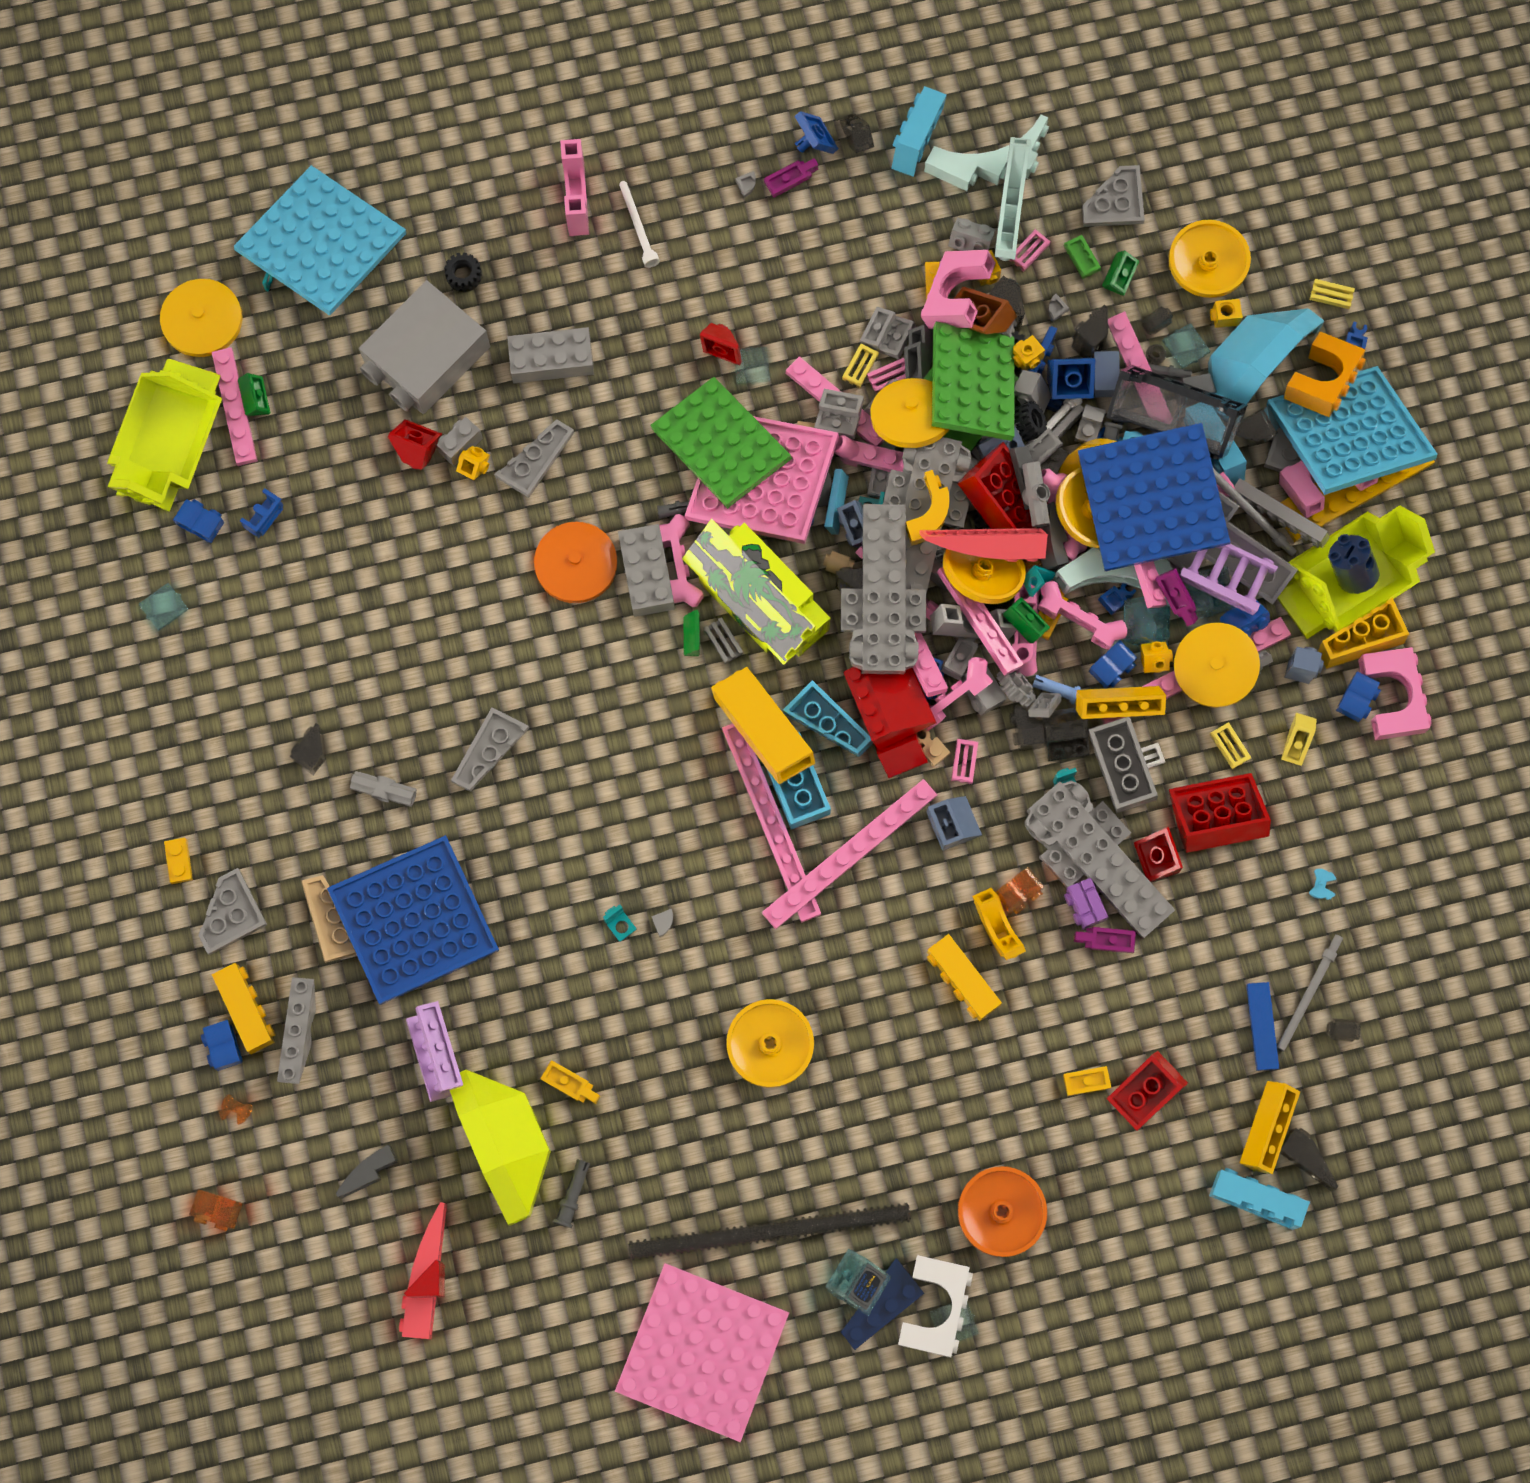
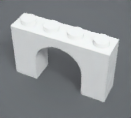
(954, 1280)

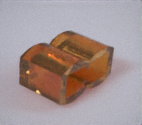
(1019, 891)
(215, 1209)

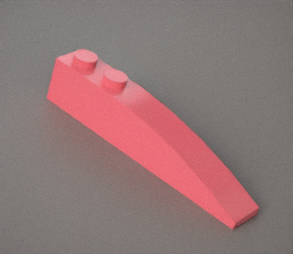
(992, 543)
(420, 1311)

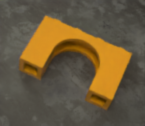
(1326, 395)

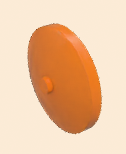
(575, 562)
(1002, 1211)

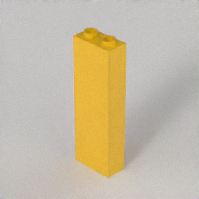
(763, 725)

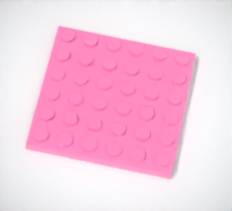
(785, 500)
(702, 1352)

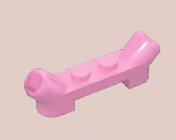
(859, 453)
(1053, 481)
(681, 588)
(1104, 633)
(1025, 650)
(976, 681)

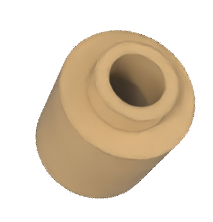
(837, 561)

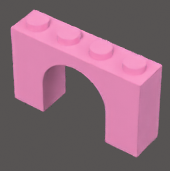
(575, 185)
(952, 270)
(1303, 492)
(1402, 666)

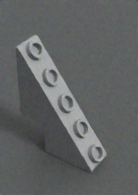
(297, 1030)

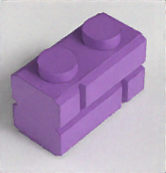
(1086, 904)

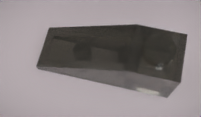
(1305, 1155)

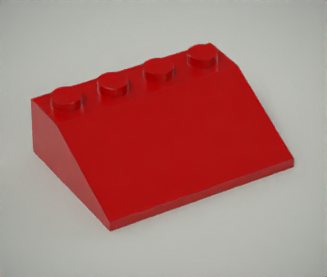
(995, 491)
(890, 705)
(1219, 812)

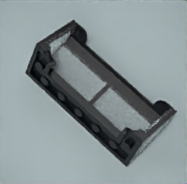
(1169, 404)

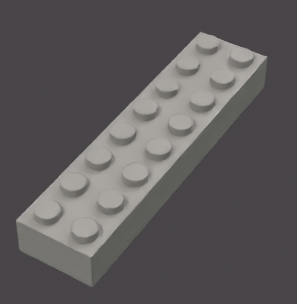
(1282, 514)

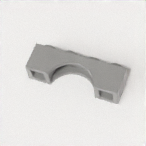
(950, 621)

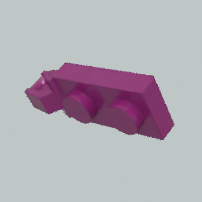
(790, 176)
(1177, 596)
(1107, 939)

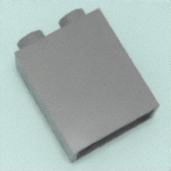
(423, 349)

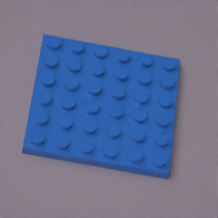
(1153, 497)
(412, 920)

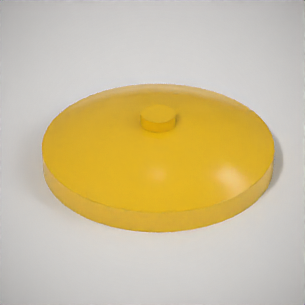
(1209, 258)
(201, 317)
(904, 414)
(1075, 510)
(984, 578)
(1216, 665)
(770, 1043)

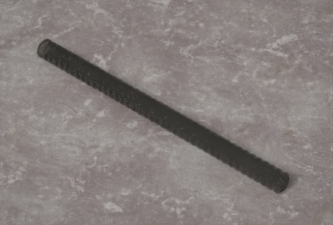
(769, 1231)

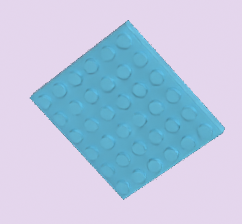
(320, 240)
(1359, 441)

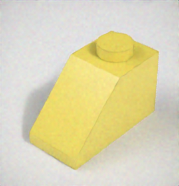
(1299, 739)

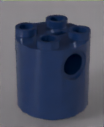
(1354, 563)

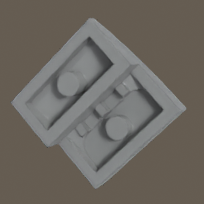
(887, 333)
(839, 412)

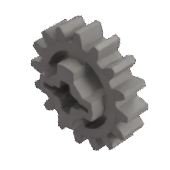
(1017, 688)

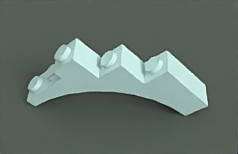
(964, 169)
(1012, 198)
(1089, 570)

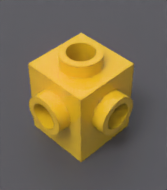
(1028, 353)
(473, 462)
(1156, 657)

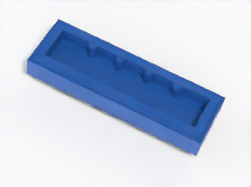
(1047, 345)

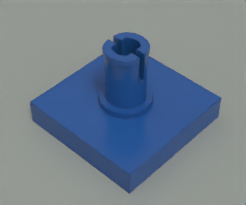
(815, 134)

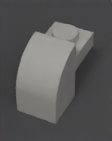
(1089, 424)

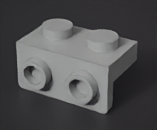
(970, 235)

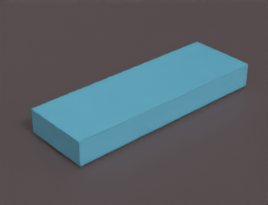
(836, 500)

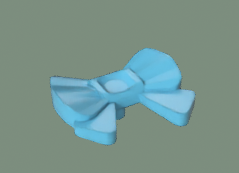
(1319, 890)

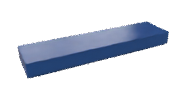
(1262, 1026)

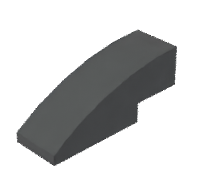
(919, 352)
(1055, 550)
(367, 1171)

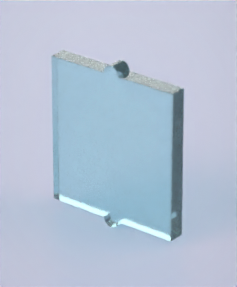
(1186, 346)
(753, 366)
(163, 606)
(969, 1327)

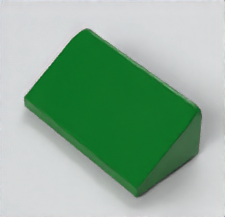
(1120, 273)
(253, 395)
(1026, 620)
(692, 634)

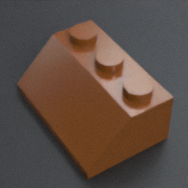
(993, 313)

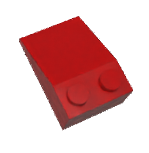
(1147, 1090)

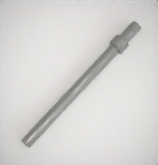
(1278, 538)
(1328, 956)

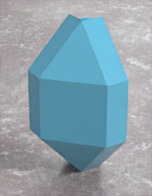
(1257, 349)

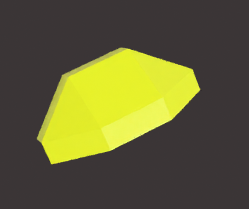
(504, 1141)

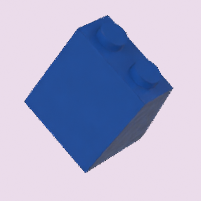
(1071, 378)

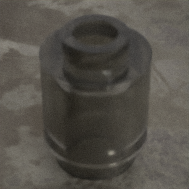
(1157, 320)
(1343, 1030)

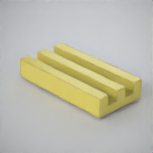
(1332, 290)
(852, 380)
(1224, 751)

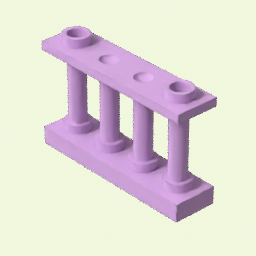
(1229, 593)
(434, 1051)

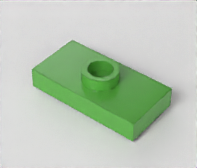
(1082, 256)

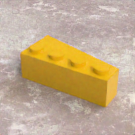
(1373, 633)

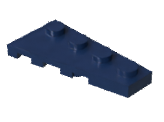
(895, 1298)

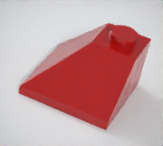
(720, 342)
(414, 443)

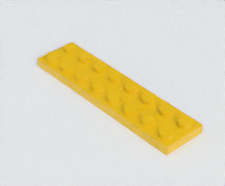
(1347, 499)

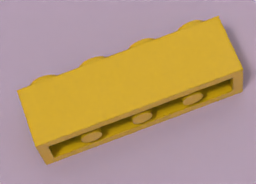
(1120, 702)
(963, 977)
(243, 1007)
(1269, 1127)

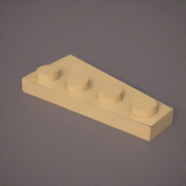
(326, 920)

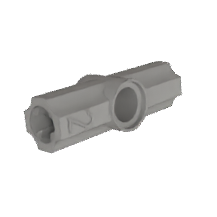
(1036, 494)
(383, 788)

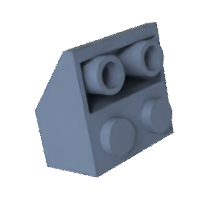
(953, 822)

